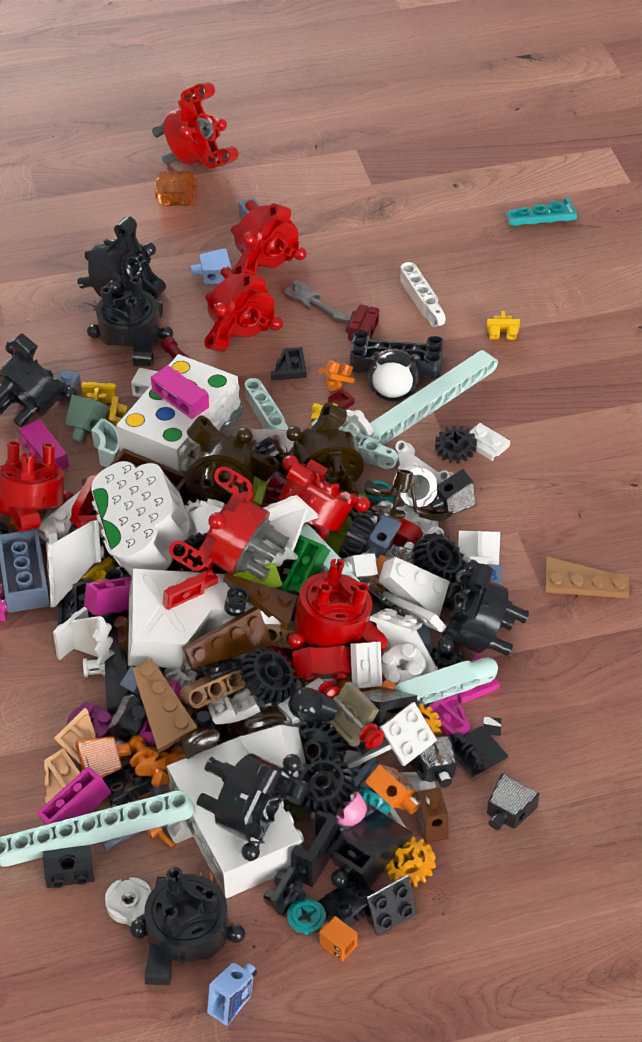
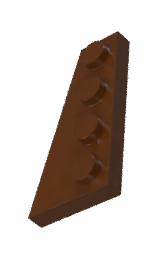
(229, 640)

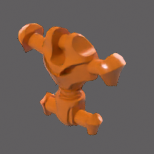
(151, 763)

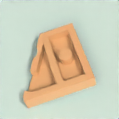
(78, 729)
(59, 772)

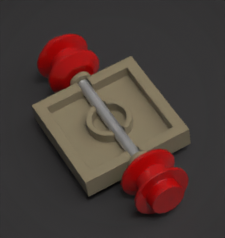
(353, 714)

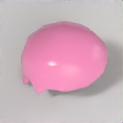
(353, 812)

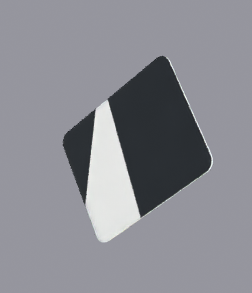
(492, 726)

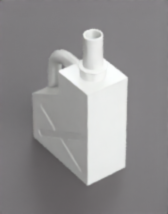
(164, 632)

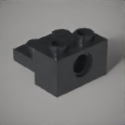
(73, 602)

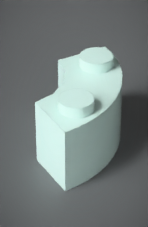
(106, 441)

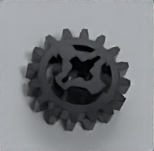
(447, 443)

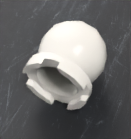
(424, 487)

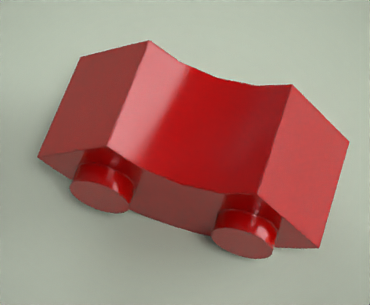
(323, 663)

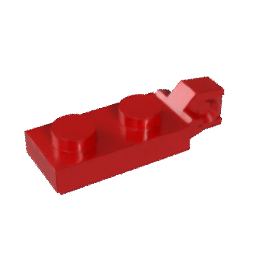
(188, 589)

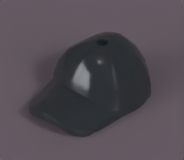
(319, 705)

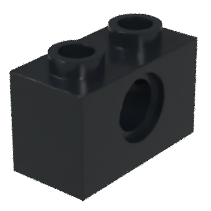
(58, 860)

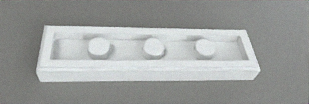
(407, 608)

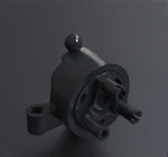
(119, 260)
(130, 320)
(28, 382)
(478, 612)
(252, 796)
(183, 923)

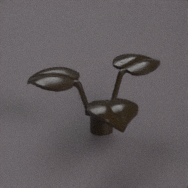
(402, 484)
(203, 738)

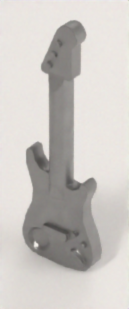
(301, 292)

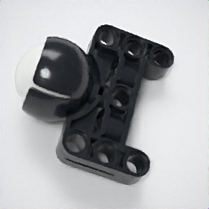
(394, 369)

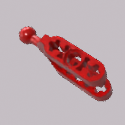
(83, 505)

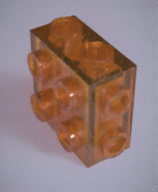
(176, 188)

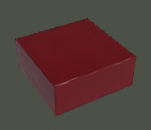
(342, 399)

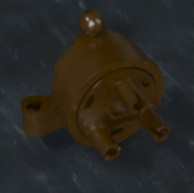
(329, 447)
(219, 451)

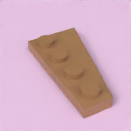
(577, 579)
(162, 707)

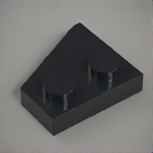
(290, 365)

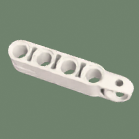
(421, 294)

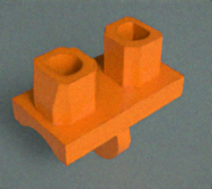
(334, 376)

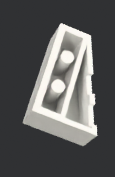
(414, 584)

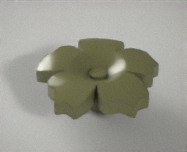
(295, 810)

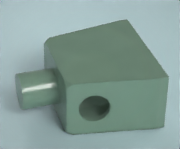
(84, 415)

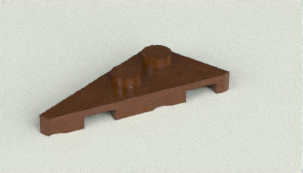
(268, 599)

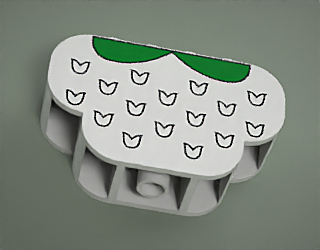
(139, 515)

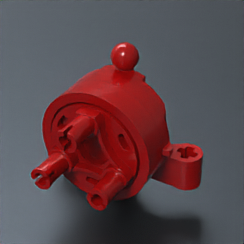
(266, 238)
(239, 308)
(30, 486)
(324, 498)
(334, 611)

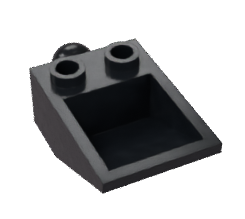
(370, 847)

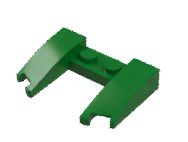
(310, 560)

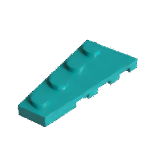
(549, 213)

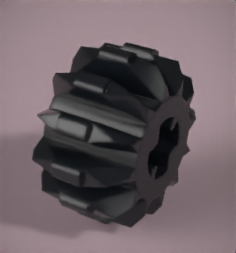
(445, 660)

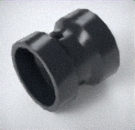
(236, 601)

